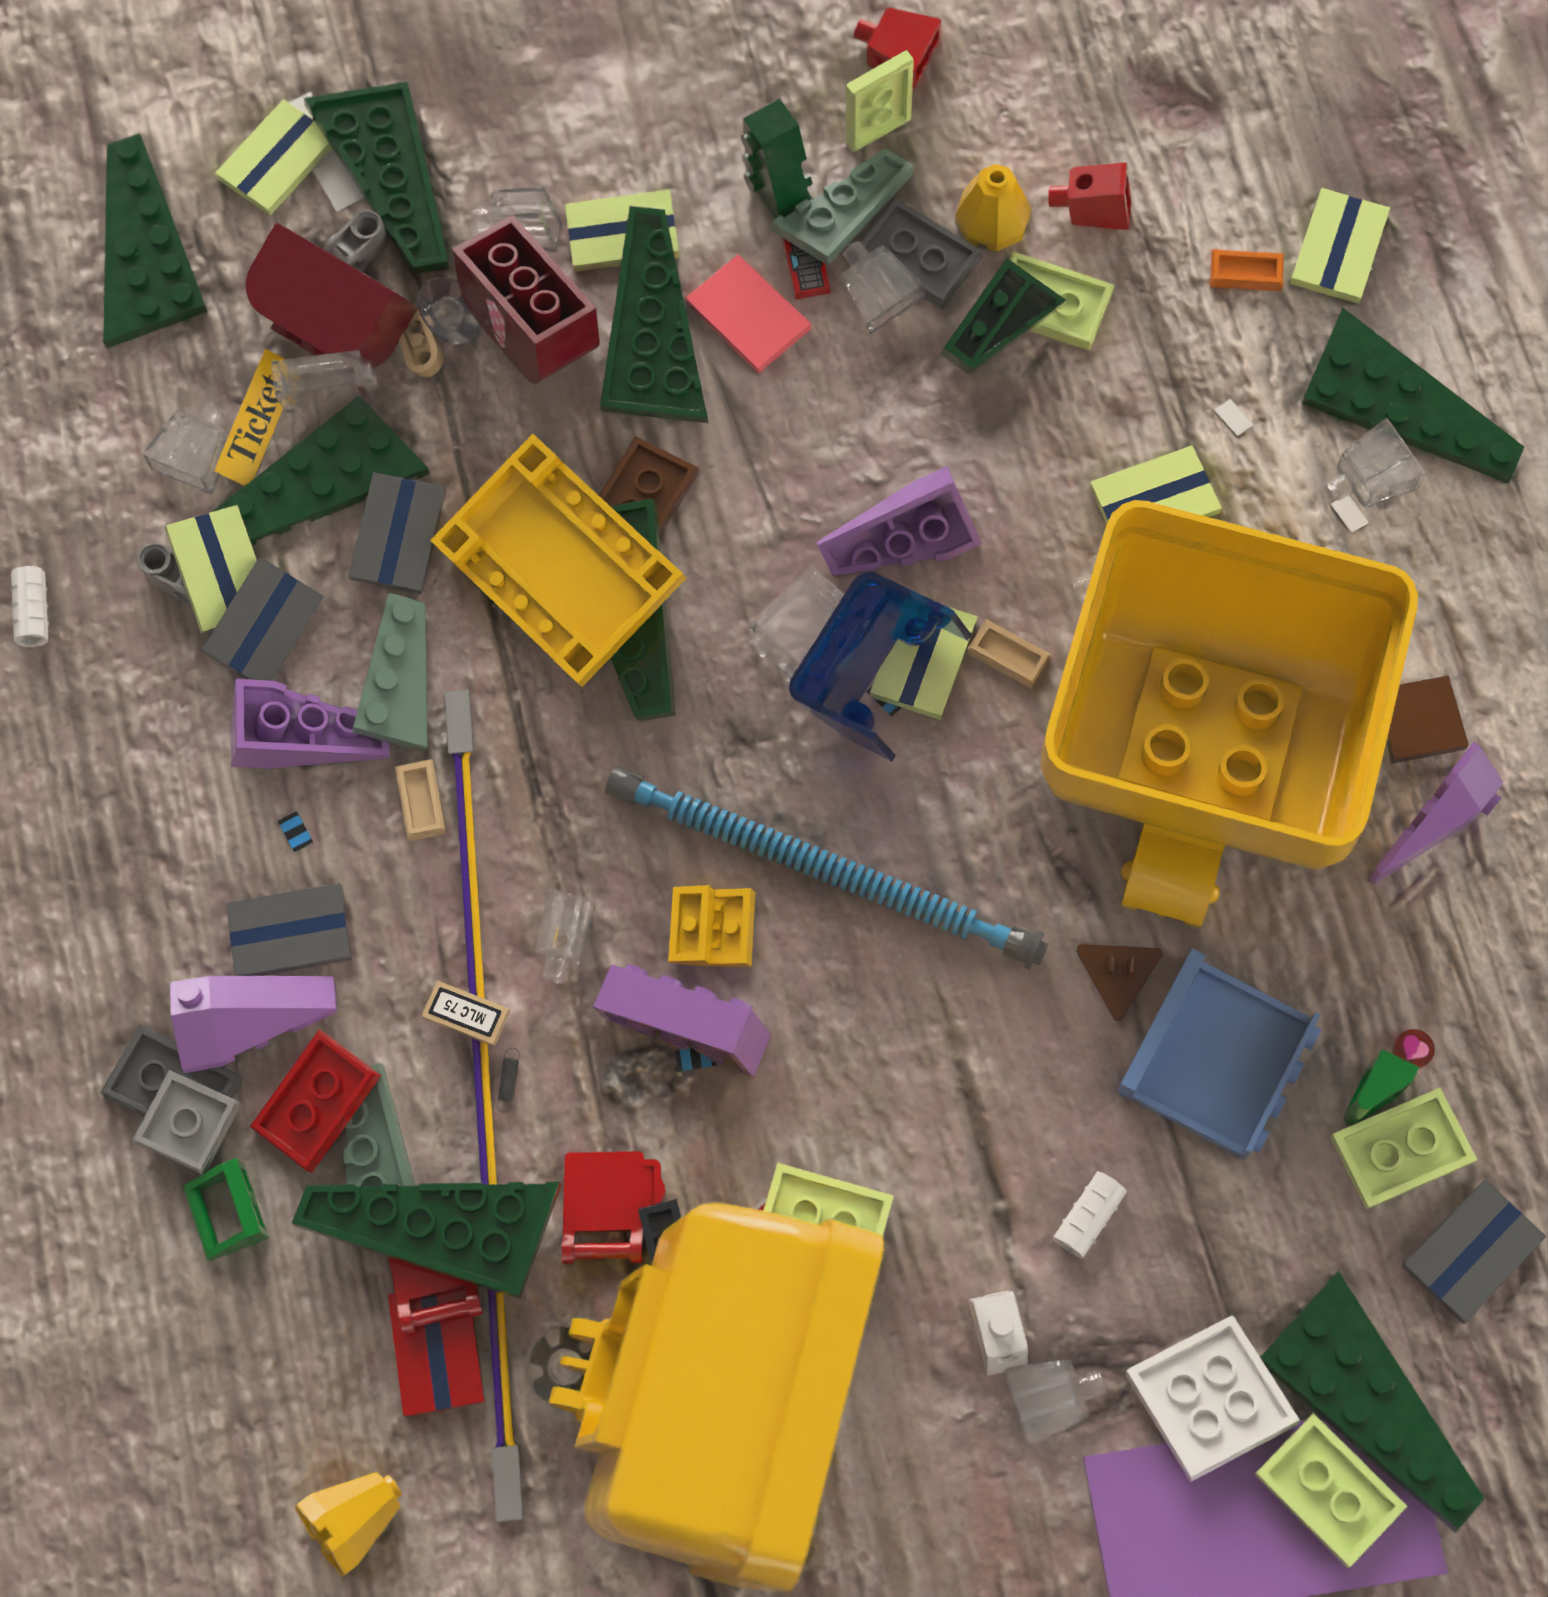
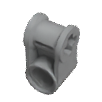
(353, 245)
(166, 578)

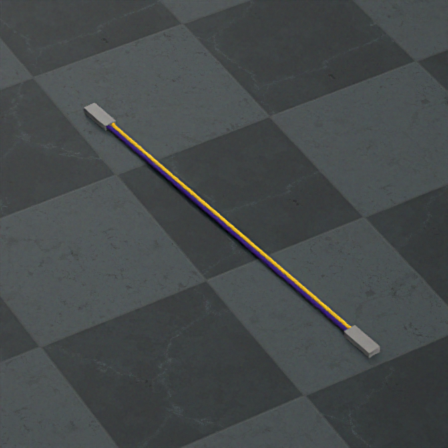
(504, 1459)

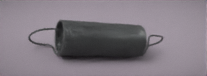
(508, 1079)

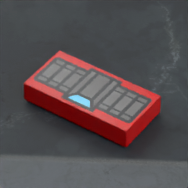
(806, 272)

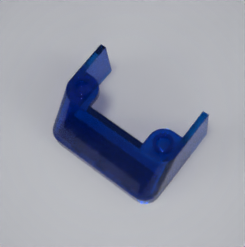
(854, 647)

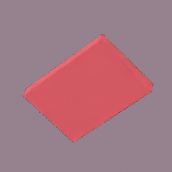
(748, 313)

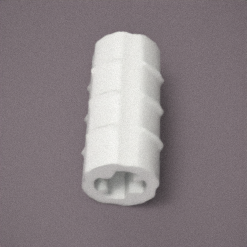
(29, 606)
(1089, 1214)

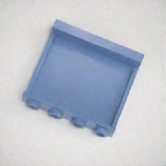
(1219, 1057)

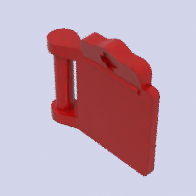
(605, 1196)
(416, 1282)

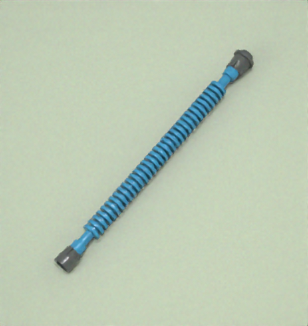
(1014, 942)

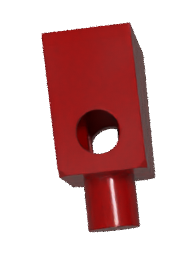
(900, 32)
(1096, 196)

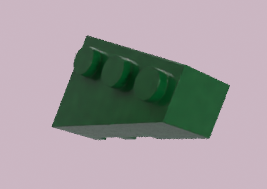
(775, 158)
(1000, 316)

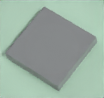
(186, 1122)

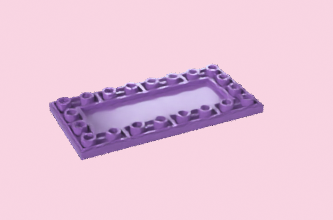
(1233, 1533)

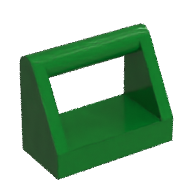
(1380, 1084)
(245, 1203)

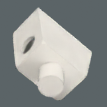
(999, 1331)

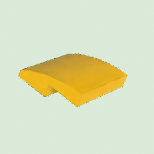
(712, 926)

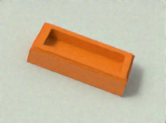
(1246, 270)

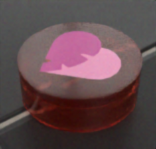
(1414, 1047)

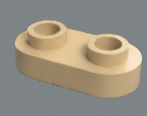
(420, 346)

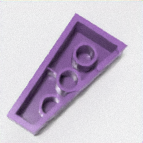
(683, 1016)

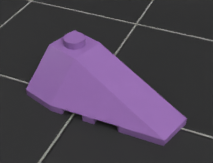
(909, 526)
(290, 729)
(1455, 804)
(234, 1013)

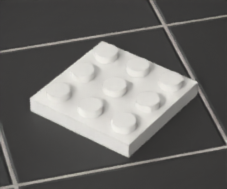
(1212, 1398)

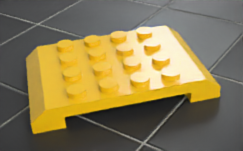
(558, 560)

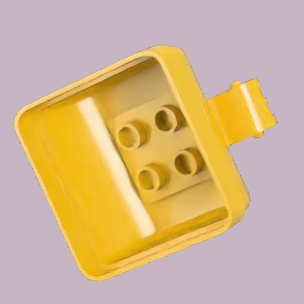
(1226, 698)
(723, 1390)

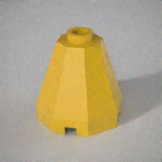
(993, 209)
(349, 1518)

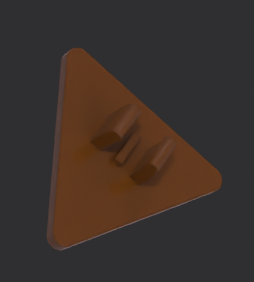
(1118, 972)

